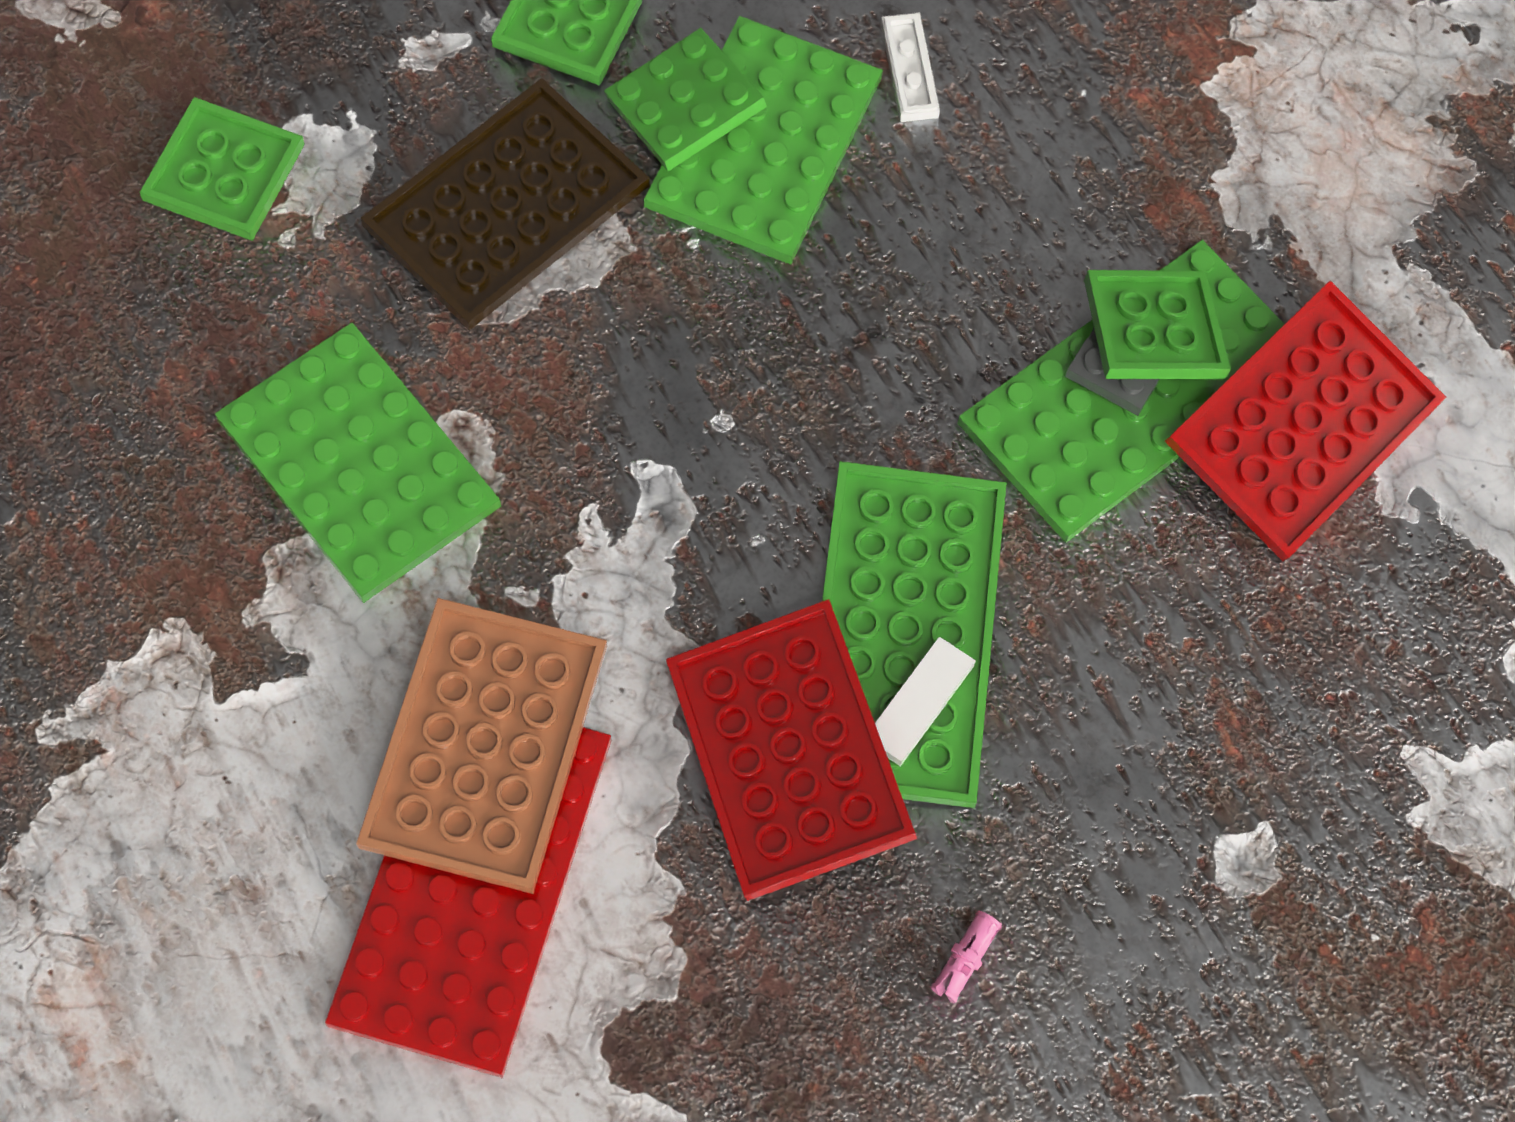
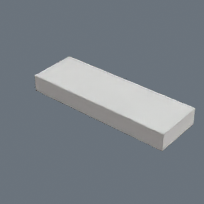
(910, 67)
(922, 699)

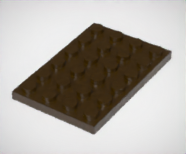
(505, 203)

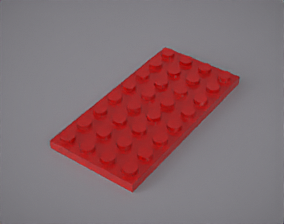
(453, 957)

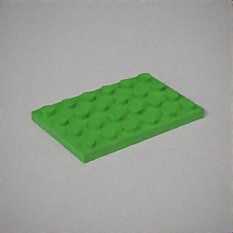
(774, 168)
(358, 461)

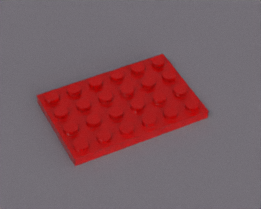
(1305, 420)
(789, 750)

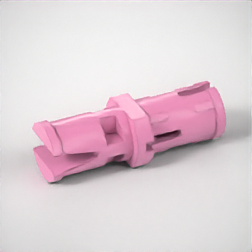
(966, 956)

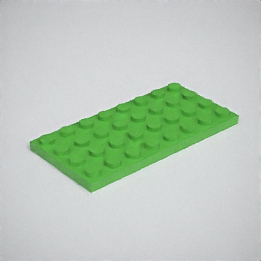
(1085, 454)
(911, 565)

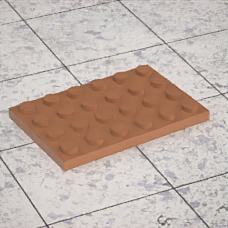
(483, 745)

